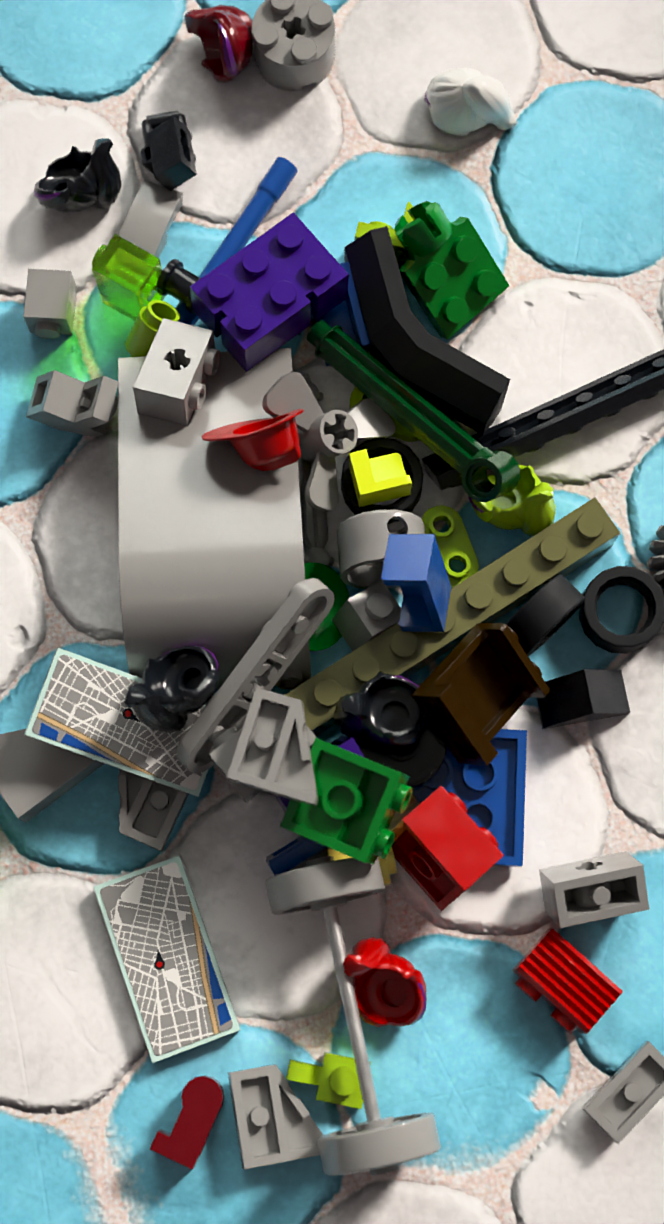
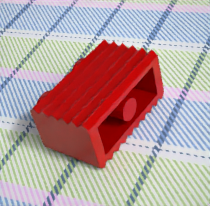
(565, 982)

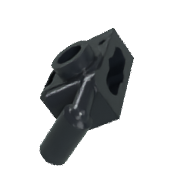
(168, 149)

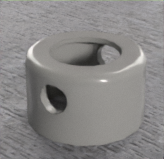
(364, 541)

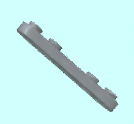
(260, 667)

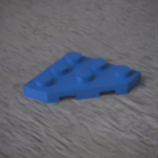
(490, 792)

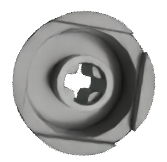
(294, 42)

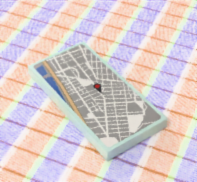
(87, 714)
(166, 958)

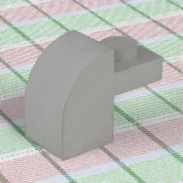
(73, 404)

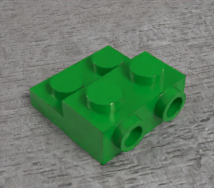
(353, 804)

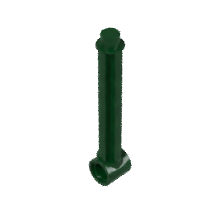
(416, 414)

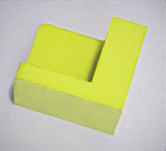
(378, 477)

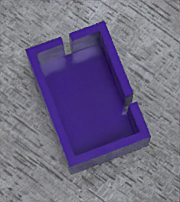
(267, 291)

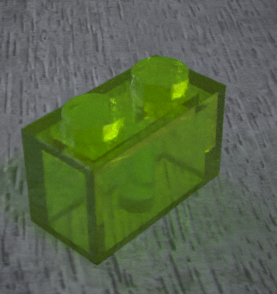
(126, 276)

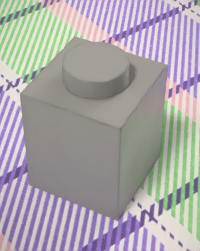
(50, 302)
(367, 615)

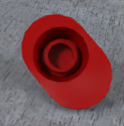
(263, 442)

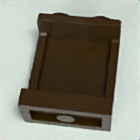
(479, 691)

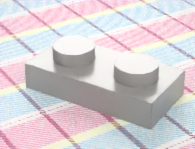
(629, 1093)

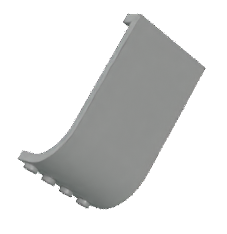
(201, 531)

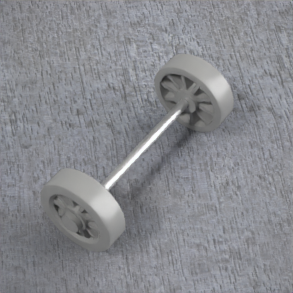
(379, 1141)

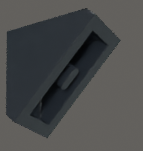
(583, 698)

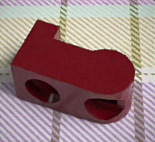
(201, 1105)

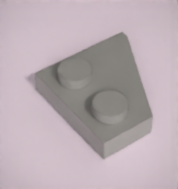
(275, 749)
(148, 809)
(270, 1118)

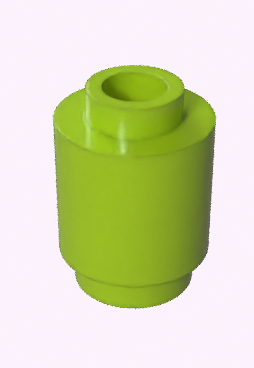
(147, 325)

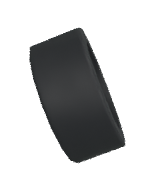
(412, 466)
(646, 587)
(545, 613)

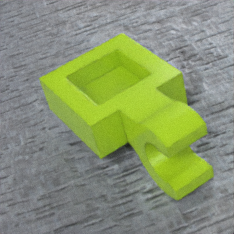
(335, 1079)

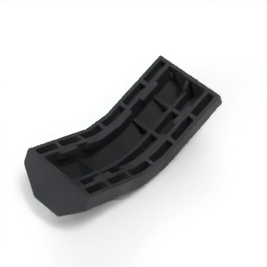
(399, 341)

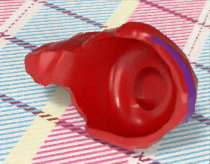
(385, 984)

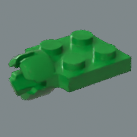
(447, 267)

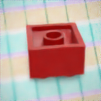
(444, 847)

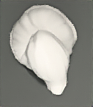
(466, 101)

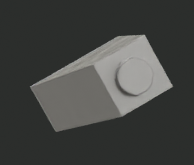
(38, 772)

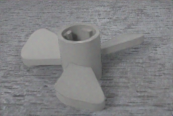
(341, 432)

